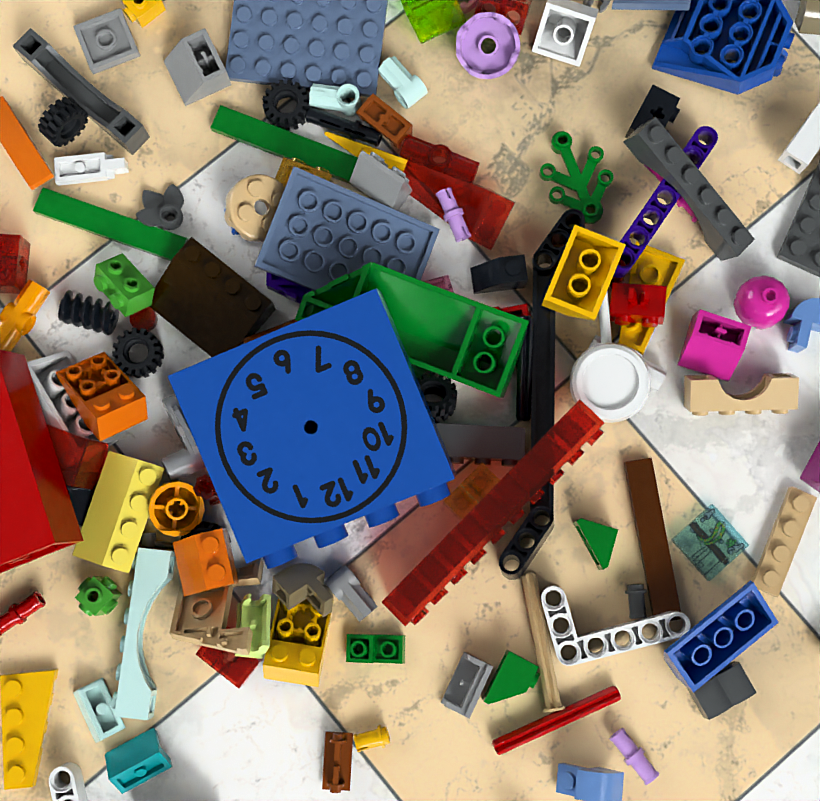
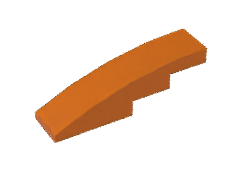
(21, 148)

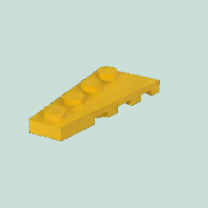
(651, 268)
(24, 723)

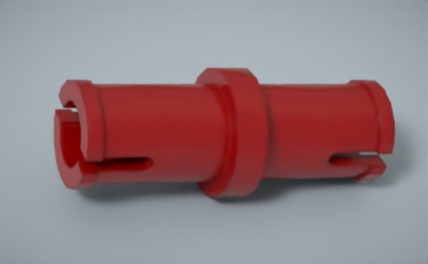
(19, 612)

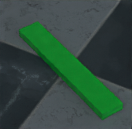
(283, 143)
(108, 224)

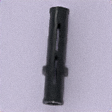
(354, 130)

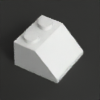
(565, 30)

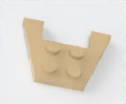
(204, 616)

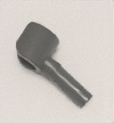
(149, 541)

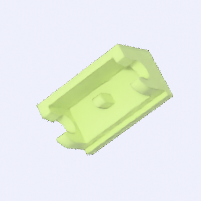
(257, 617)

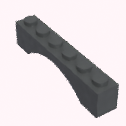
(70, 83)
(661, 153)

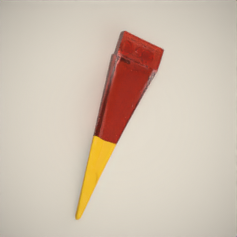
(483, 208)

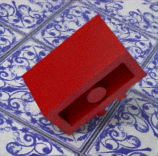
(637, 304)

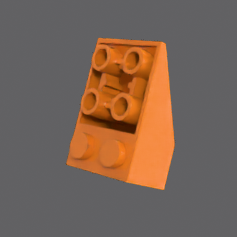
(103, 396)

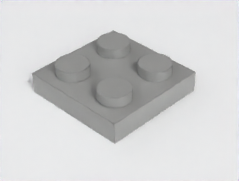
(106, 41)

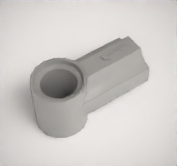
(348, 589)

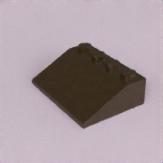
(209, 300)

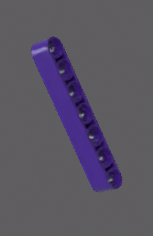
(657, 211)

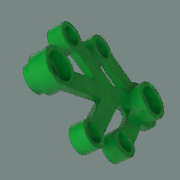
(577, 181)

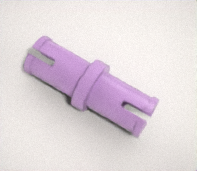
(453, 214)
(634, 756)

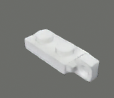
(88, 168)

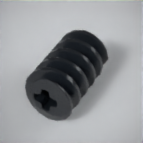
(87, 314)

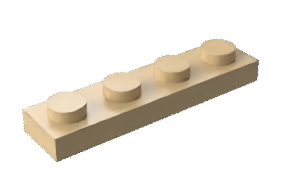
(783, 541)

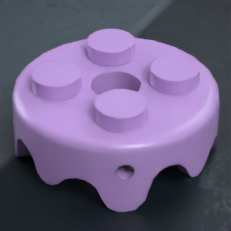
(469, 42)

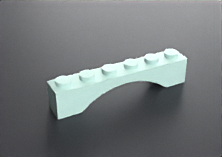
(136, 689)

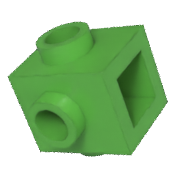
(106, 592)

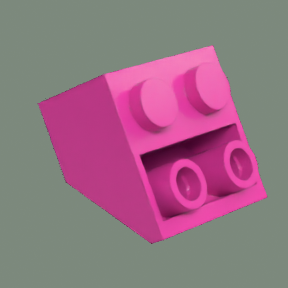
(713, 345)

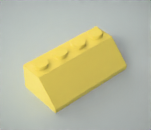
(118, 512)

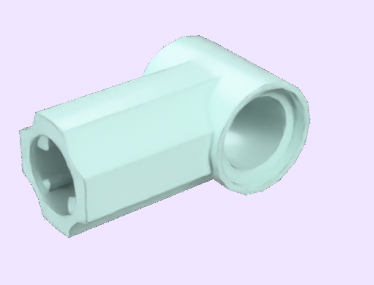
(406, 88)
(333, 98)

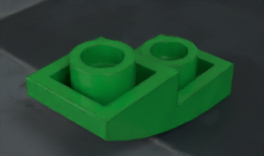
(375, 648)

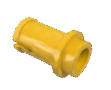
(372, 739)

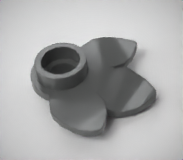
(161, 206)

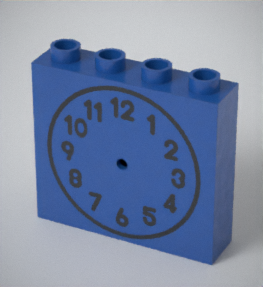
(314, 429)

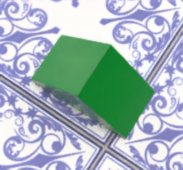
(598, 540)

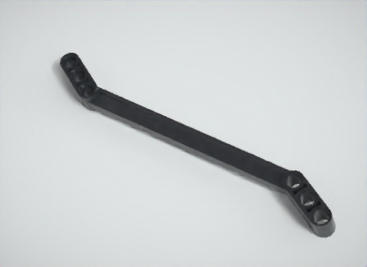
(542, 388)

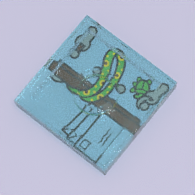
(710, 542)

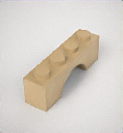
(774, 393)

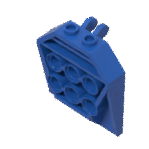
(755, 57)

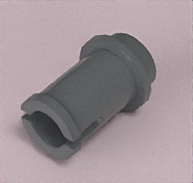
(636, 600)

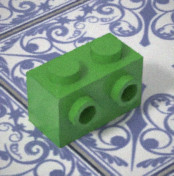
(123, 285)

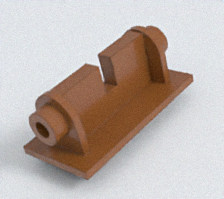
(337, 761)

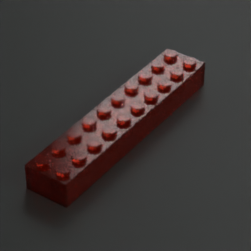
(493, 513)

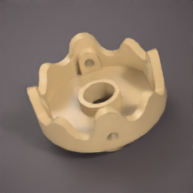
(240, 206)

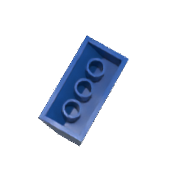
(720, 637)

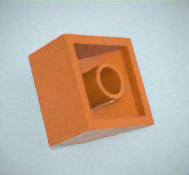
(205, 562)

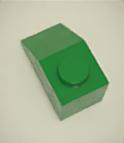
(511, 678)

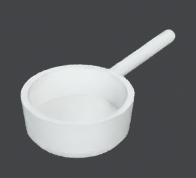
(610, 376)

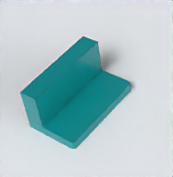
(136, 761)

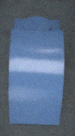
(804, 319)
(589, 783)

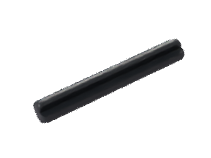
(524, 373)

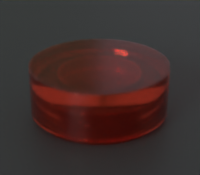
(144, 319)

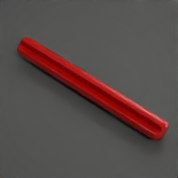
(556, 720)

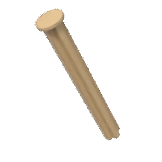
(541, 643)

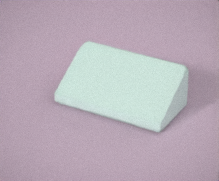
(97, 710)

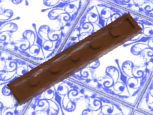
(652, 537)

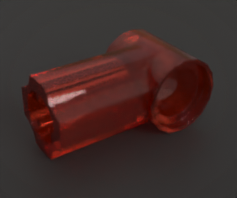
(205, 489)

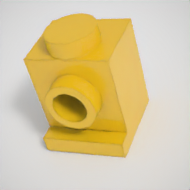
(143, 10)

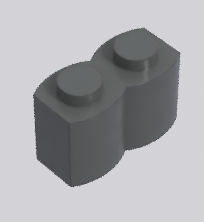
(723, 691)

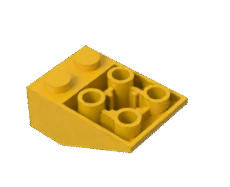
(297, 644)

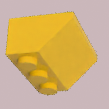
(583, 274)

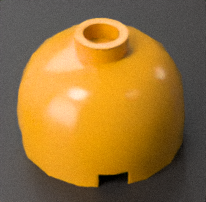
(175, 508)

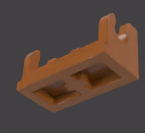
(385, 120)

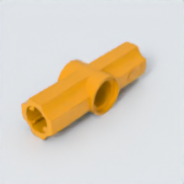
(20, 316)

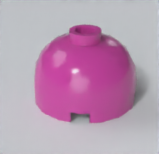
(762, 302)

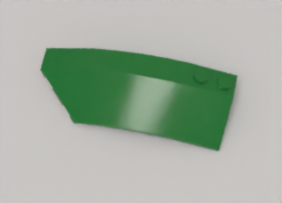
(435, 326)

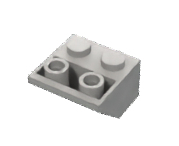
(196, 67)
(379, 182)

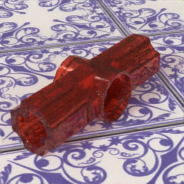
(424, 153)

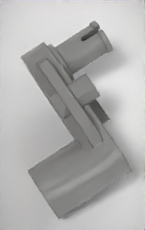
(187, 459)

